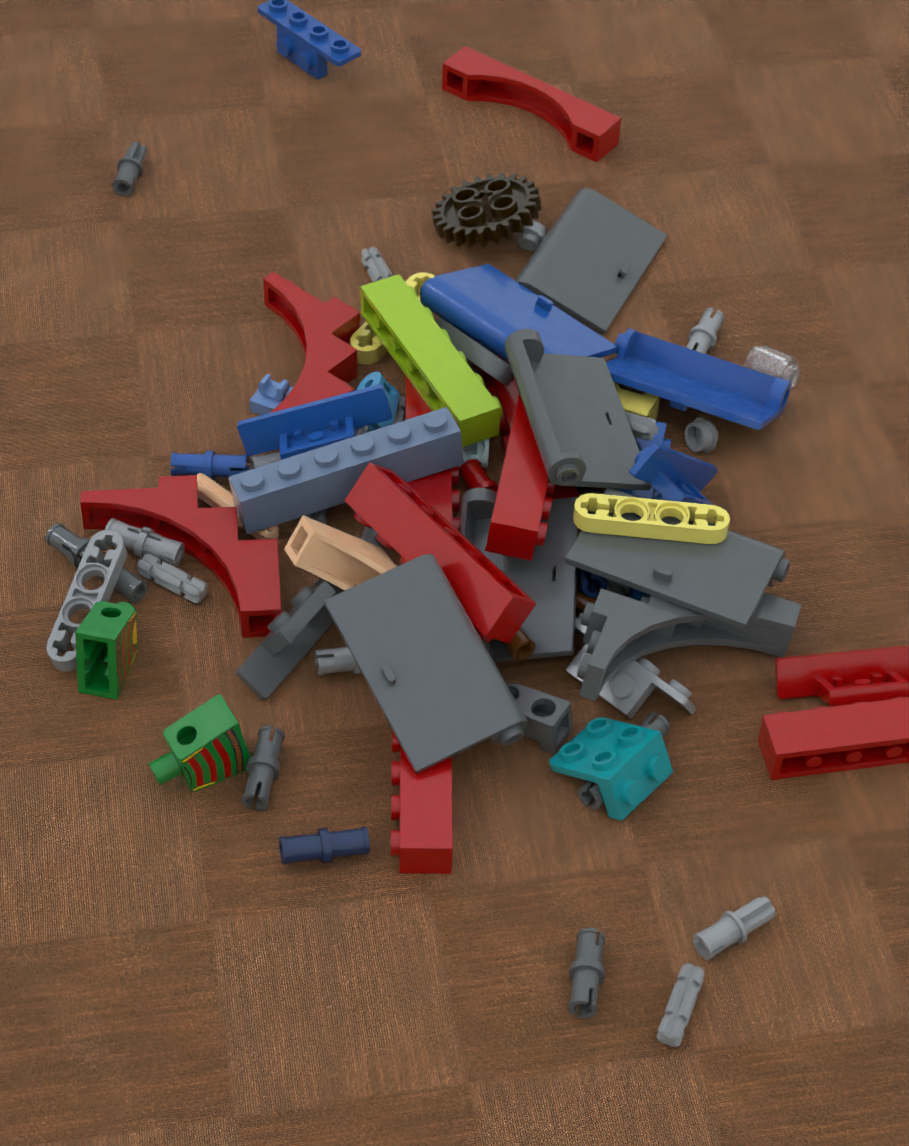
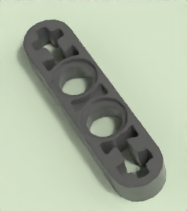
(478, 354)

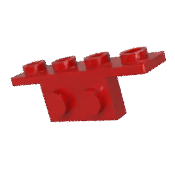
(845, 675)

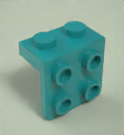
(620, 758)

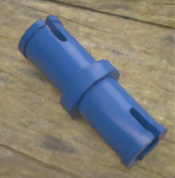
(208, 464)

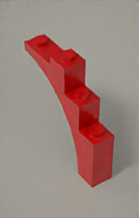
(324, 337)
(210, 535)

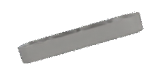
(82, 598)

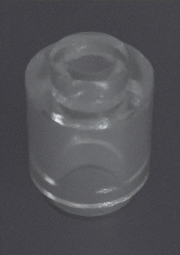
(774, 363)

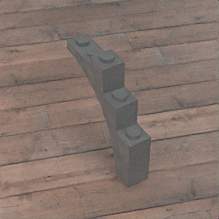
(627, 629)

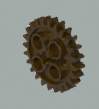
(510, 202)

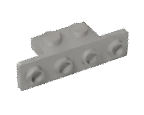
(633, 683)

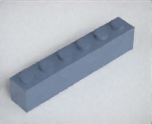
(328, 473)

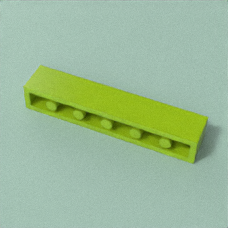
(430, 358)

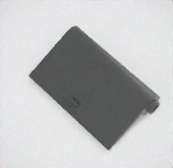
(585, 253)
(574, 415)
(707, 578)
(553, 618)
(446, 684)

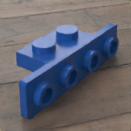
(306, 39)
(314, 423)
(673, 474)

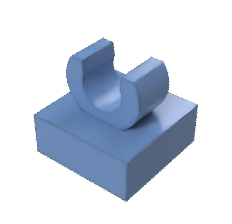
(268, 395)

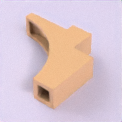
(335, 554)

